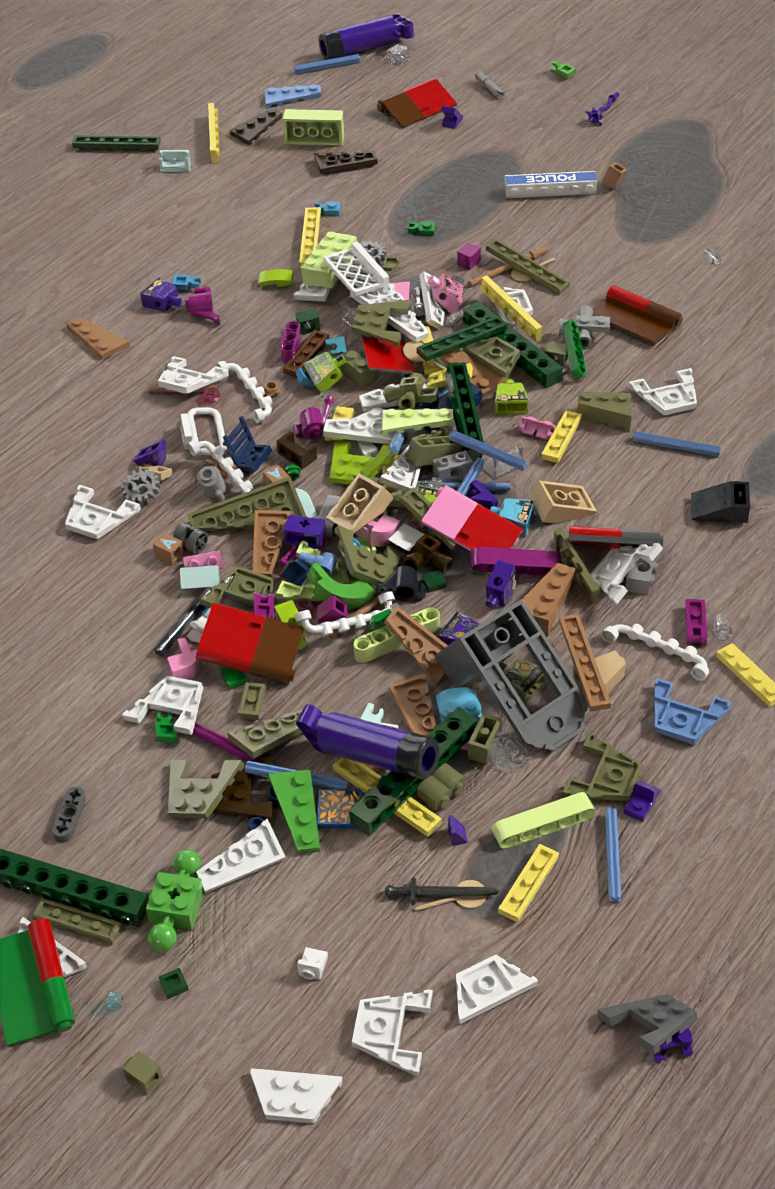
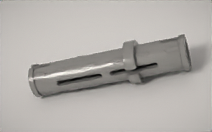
(487, 83)

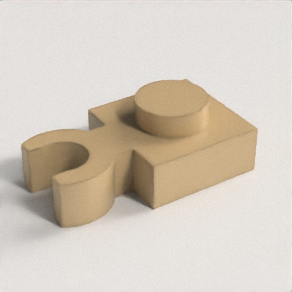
(161, 472)

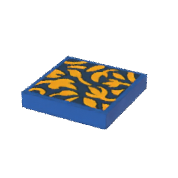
(335, 807)

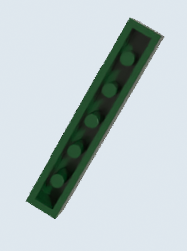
(463, 404)

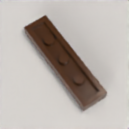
(306, 352)

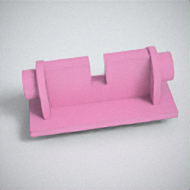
(531, 424)
(205, 559)

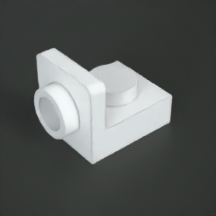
(312, 963)

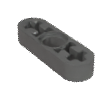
(71, 822)

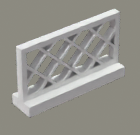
(367, 265)

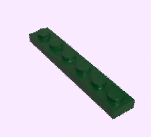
(116, 142)
(461, 338)

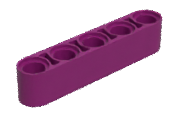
(526, 561)

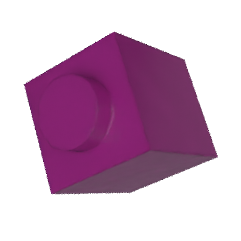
(469, 256)
(331, 610)

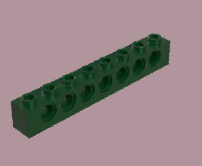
(531, 358)
(397, 788)
(14, 866)

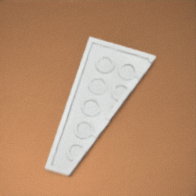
(404, 323)

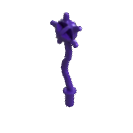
(595, 115)

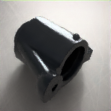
(403, 584)

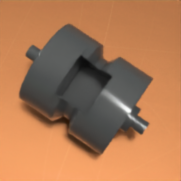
(191, 537)

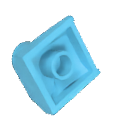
(460, 697)

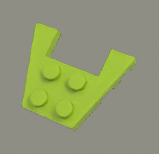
(347, 466)

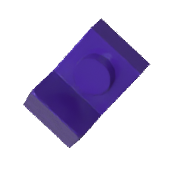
(451, 117)
(153, 453)
(482, 495)
(641, 800)

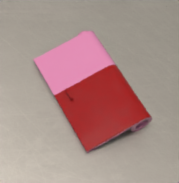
(469, 522)

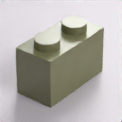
(357, 370)
(482, 736)

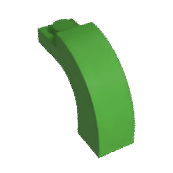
(355, 594)

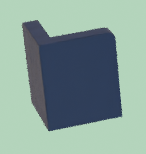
(294, 572)

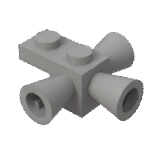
(587, 325)

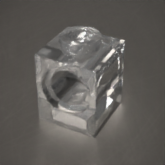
(398, 54)

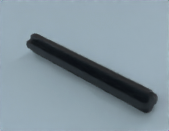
(180, 626)

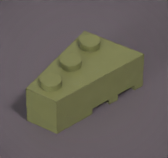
(606, 408)
(426, 448)

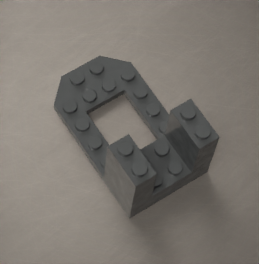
(495, 640)

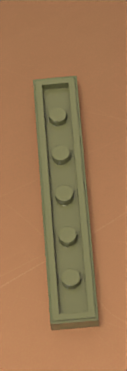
(527, 266)

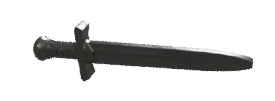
(437, 891)

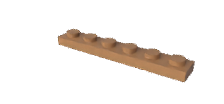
(584, 663)

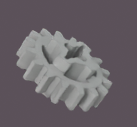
(375, 250)
(141, 486)

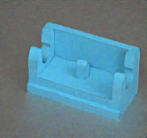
(340, 345)

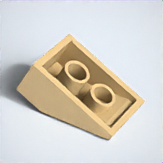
(561, 502)
(360, 504)

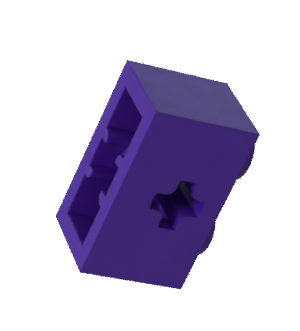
(306, 529)

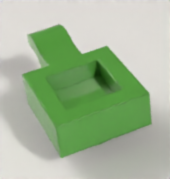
(563, 70)

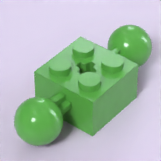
(174, 901)

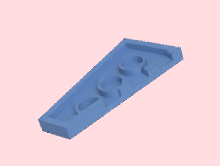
(291, 94)

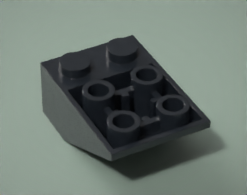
(722, 503)

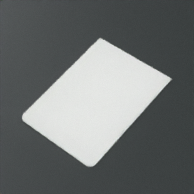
(406, 537)

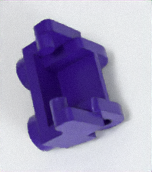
(684, 1038)

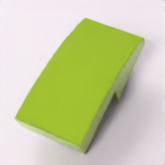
(279, 276)

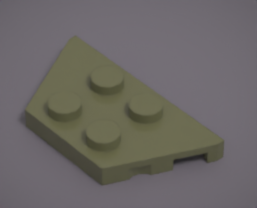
(494, 354)

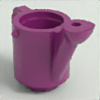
(201, 304)
(313, 420)

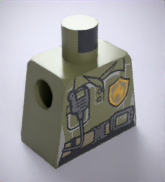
(524, 678)

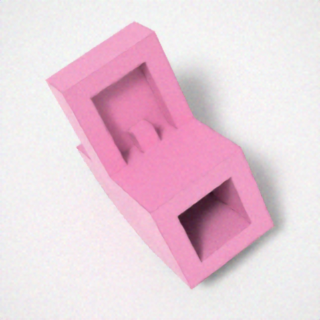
(379, 531)
(184, 664)

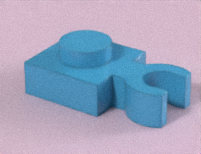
(329, 208)
(183, 282)

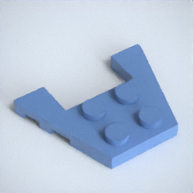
(682, 720)

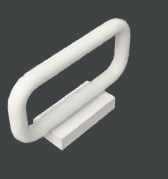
(188, 428)

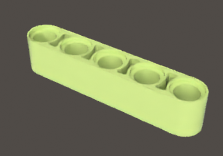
(384, 641)
(543, 820)

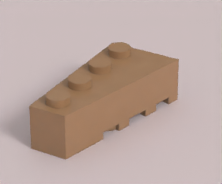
(549, 595)

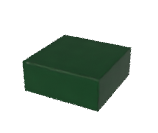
(434, 581)
(173, 983)

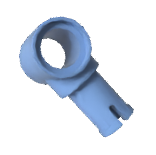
(327, 561)

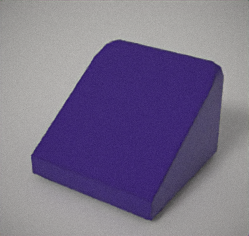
(456, 831)

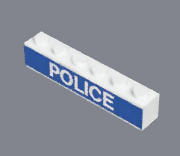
(550, 184)

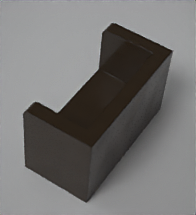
(294, 452)

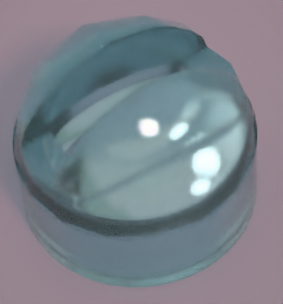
(112, 1001)

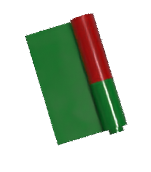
(32, 985)

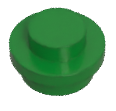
(293, 471)

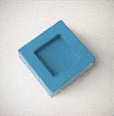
(304, 378)

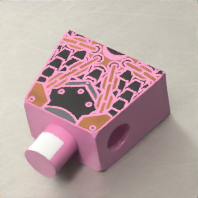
(446, 292)

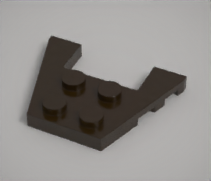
(238, 796)

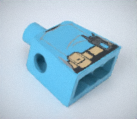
(517, 512)

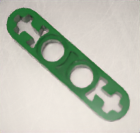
(574, 349)

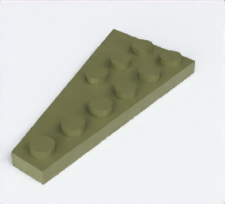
(240, 510)

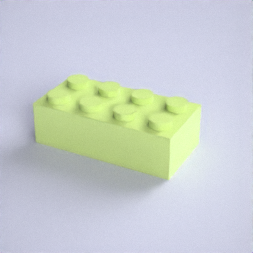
(313, 127)
(315, 270)

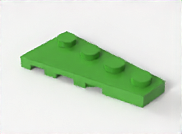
(297, 803)

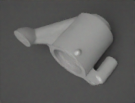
(212, 482)

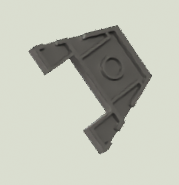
(659, 1014)

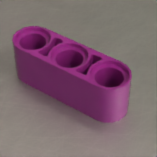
(290, 340)

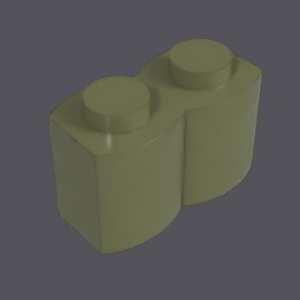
(441, 787)

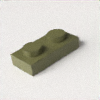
(252, 701)

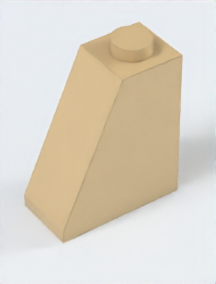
(610, 667)

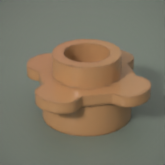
(271, 389)

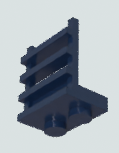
(249, 455)

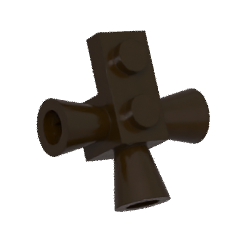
(427, 552)

